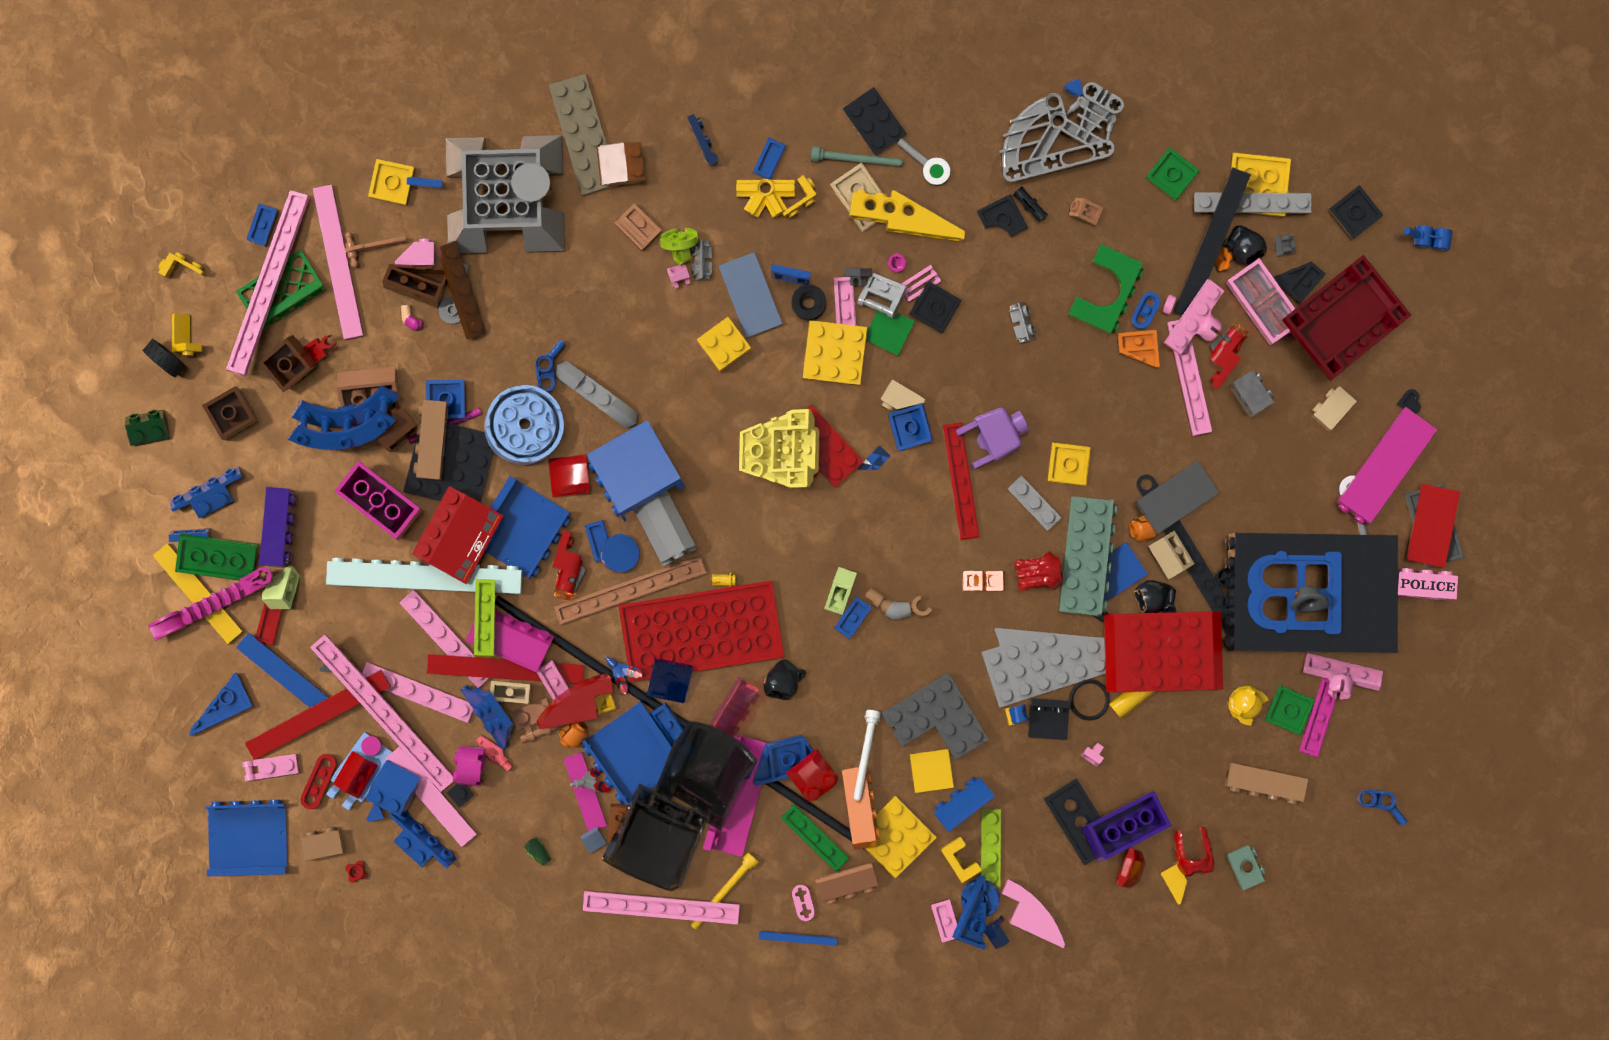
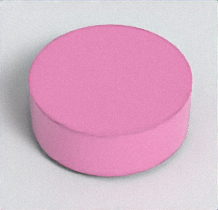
(1169, 304)

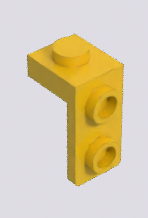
(807, 186)
(168, 264)
(181, 335)

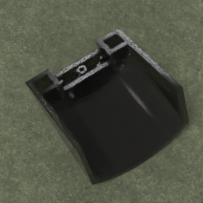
(706, 771)
(655, 839)

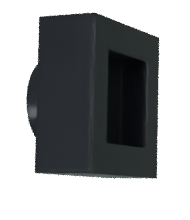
(460, 794)

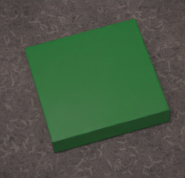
(1172, 174)
(888, 332)
(1289, 710)

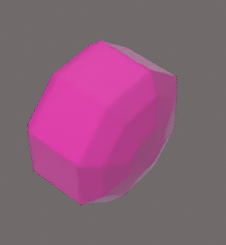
(897, 263)

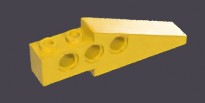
(921, 223)

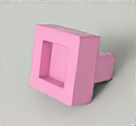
(678, 273)
(1092, 755)

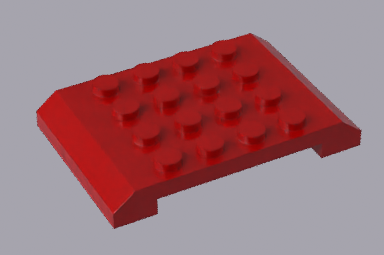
(1163, 651)

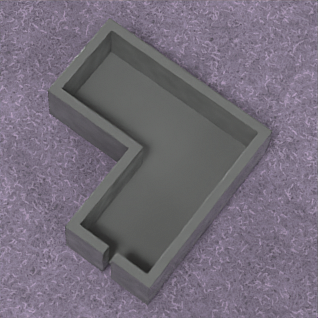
(939, 707)

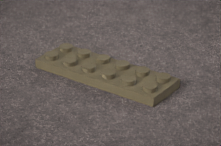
(580, 129)

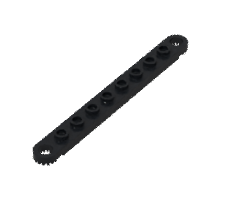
(1199, 571)

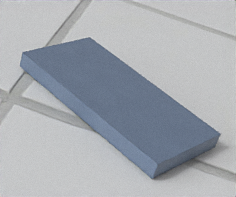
(750, 295)

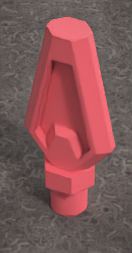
(494, 753)

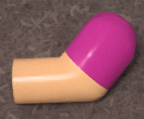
(408, 320)

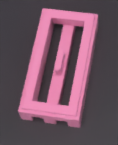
(913, 278)

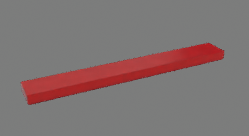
(495, 668)
(310, 718)

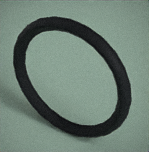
(1072, 698)

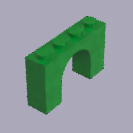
(1126, 271)

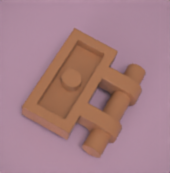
(527, 716)

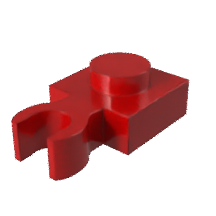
(317, 348)

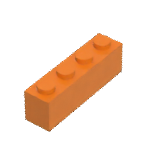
(860, 812)

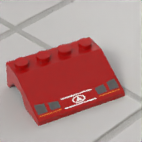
(457, 535)

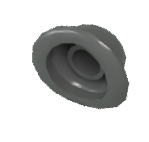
(1309, 600)

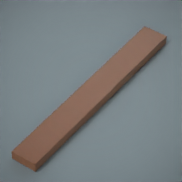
(630, 590)

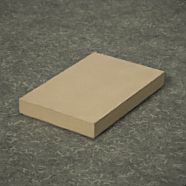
(854, 180)

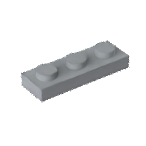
(1034, 503)

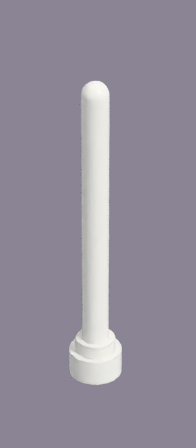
(872, 718)

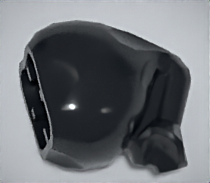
(1245, 244)
(1155, 596)
(783, 680)

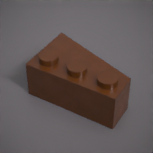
(416, 282)

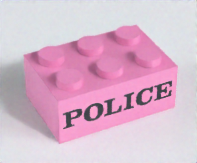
(1427, 585)

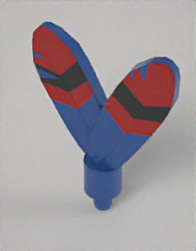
(620, 671)

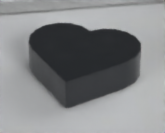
(1410, 400)

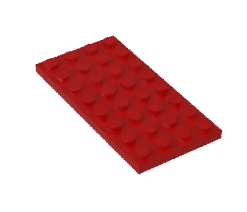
(703, 628)

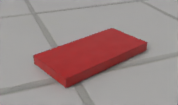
(1433, 525)

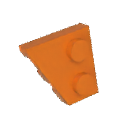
(1140, 346)

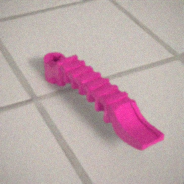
(188, 615)

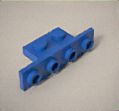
(209, 495)
(419, 843)

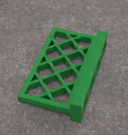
(293, 300)

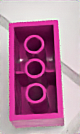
(378, 500)

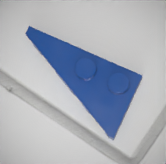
(229, 702)
(972, 921)

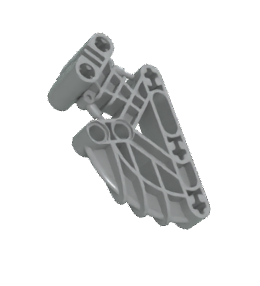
(1095, 111)

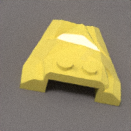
(782, 449)

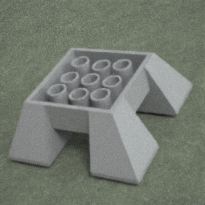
(478, 167)

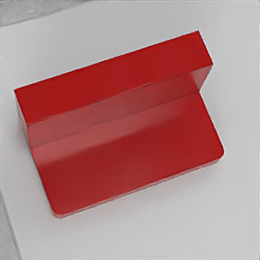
(355, 774)

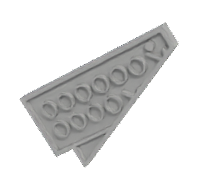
(1040, 662)

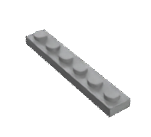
(1258, 203)

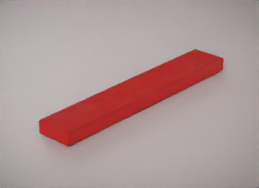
(961, 482)

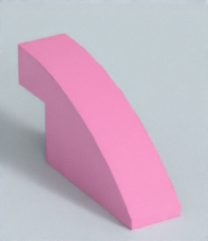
(1032, 915)

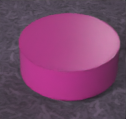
(371, 746)

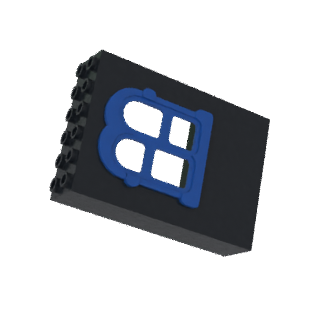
(1359, 593)

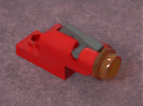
(1224, 351)
(570, 568)

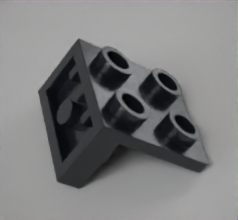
(1049, 719)

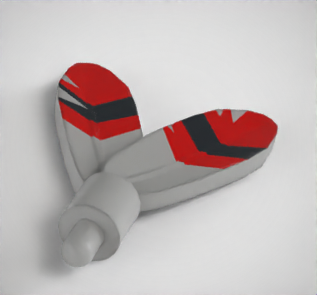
(589, 781)

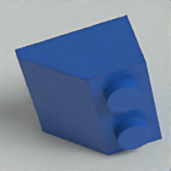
(393, 788)

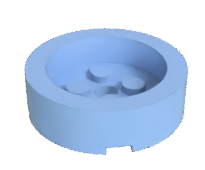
(518, 444)

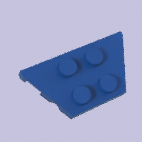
(491, 714)
(779, 758)

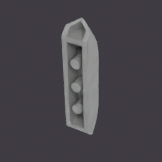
(596, 394)

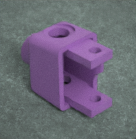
(997, 434)

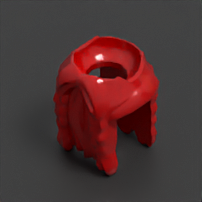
(1039, 572)
(1189, 867)

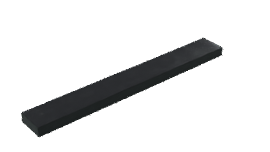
(1213, 238)

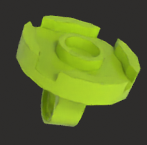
(679, 243)

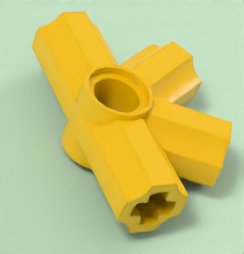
(771, 200)

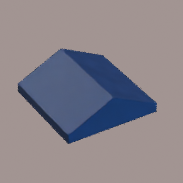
(448, 391)
(910, 427)

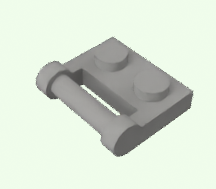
(884, 289)

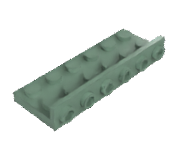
(1087, 556)

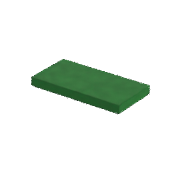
(215, 557)

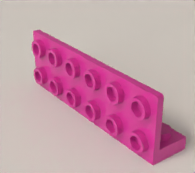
(737, 827)

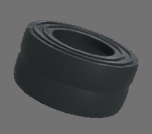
(804, 292)

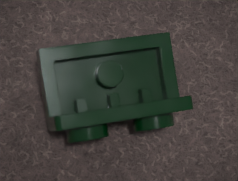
(146, 427)

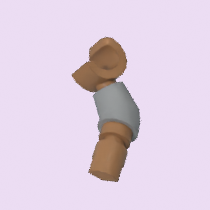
(894, 609)

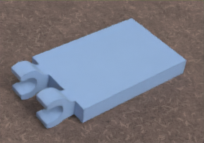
(378, 759)

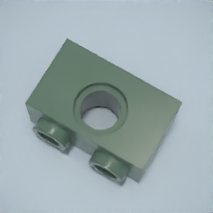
(1237, 858)

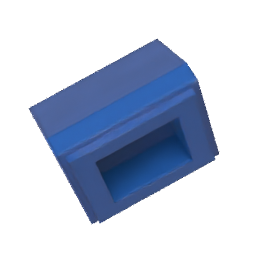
(1074, 88)
(375, 814)

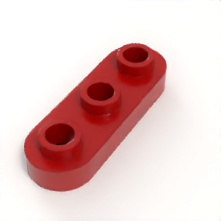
(312, 788)

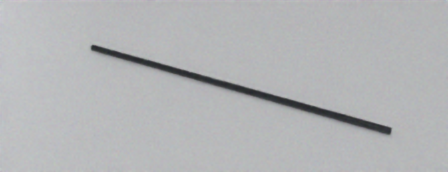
(653, 704)

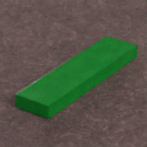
(815, 838)

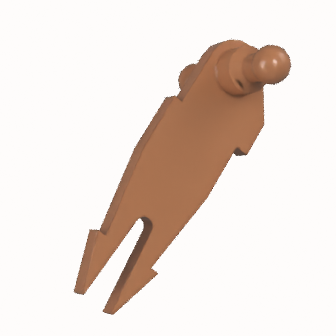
(352, 249)

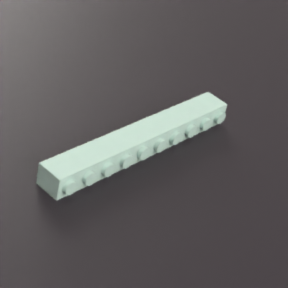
(417, 576)

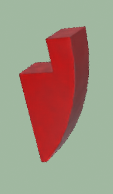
(575, 703)

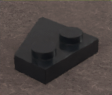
(1300, 280)

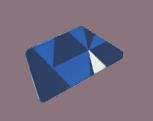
(875, 460)

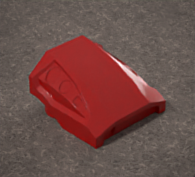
(569, 476)
(1132, 868)

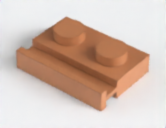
(638, 226)

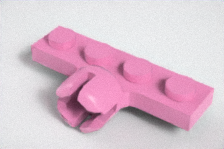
(1197, 319)
(1342, 675)

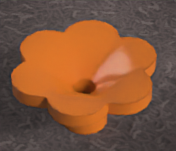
(1223, 259)

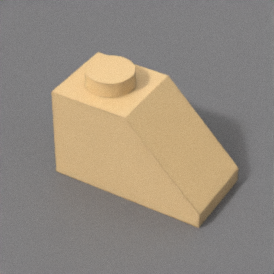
(899, 397)

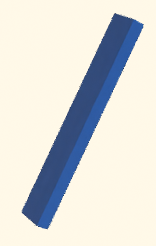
(280, 671)

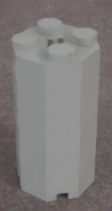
(665, 529)

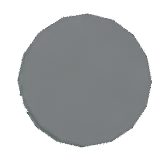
(530, 182)

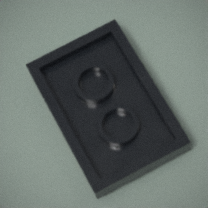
(874, 121)

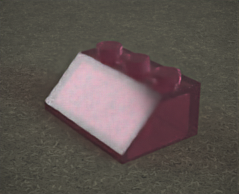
(735, 707)

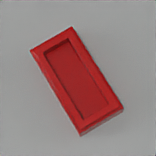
(269, 625)

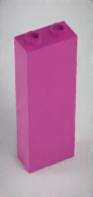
(1386, 466)

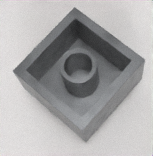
(1252, 393)

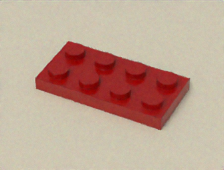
(835, 456)

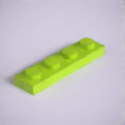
(484, 617)
(991, 845)

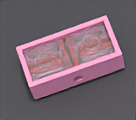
(1262, 300)

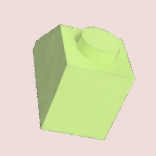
(282, 589)
(840, 590)

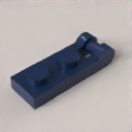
(703, 141)

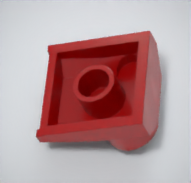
(813, 776)

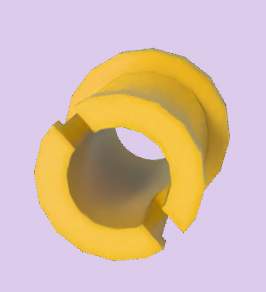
(724, 580)

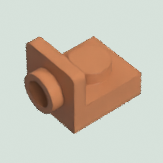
(1085, 210)

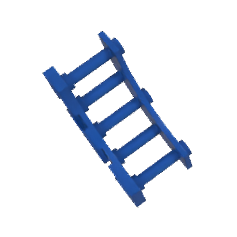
(370, 413)

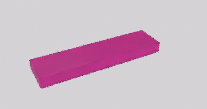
(1318, 720)
(586, 798)

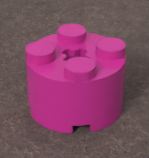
(469, 766)

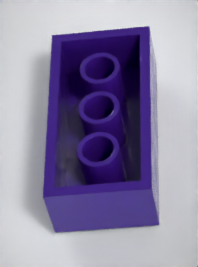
(277, 527)
(1142, 818)

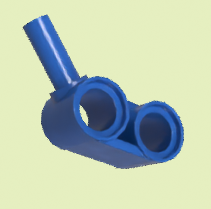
(1427, 237)
(549, 372)
(1376, 802)

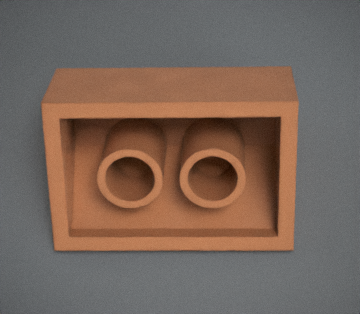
(358, 385)
(846, 883)

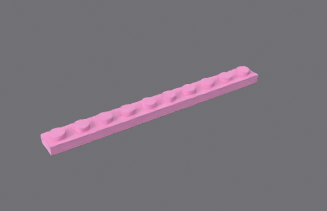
(267, 283)
(382, 712)

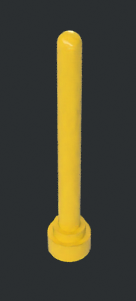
(748, 863)

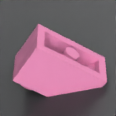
(419, 254)

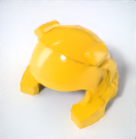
(1246, 703)

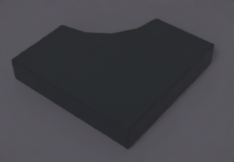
(1003, 215)

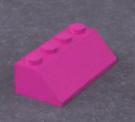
(518, 641)

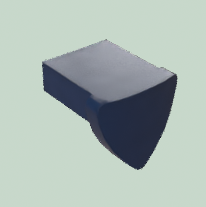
(996, 934)

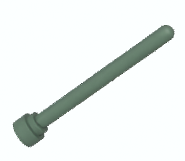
(818, 154)

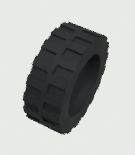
(163, 358)

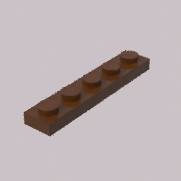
(461, 289)

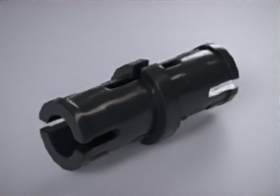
(1030, 204)

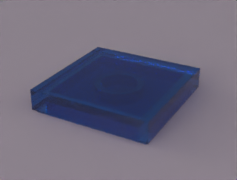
(669, 680)

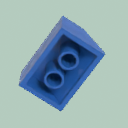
(963, 803)

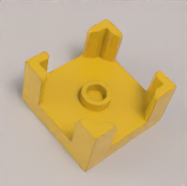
(955, 861)

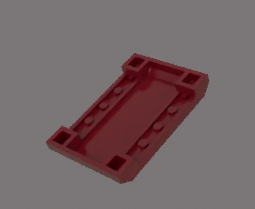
(1346, 317)

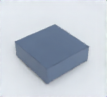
(593, 840)

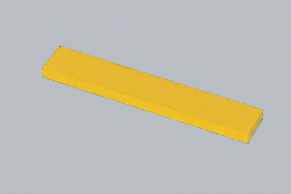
(195, 592)

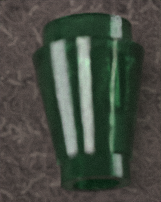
(537, 851)

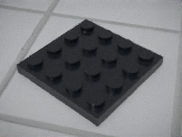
(464, 466)

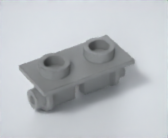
(700, 268)
(1021, 314)

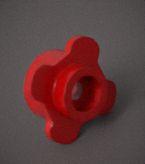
(359, 867)

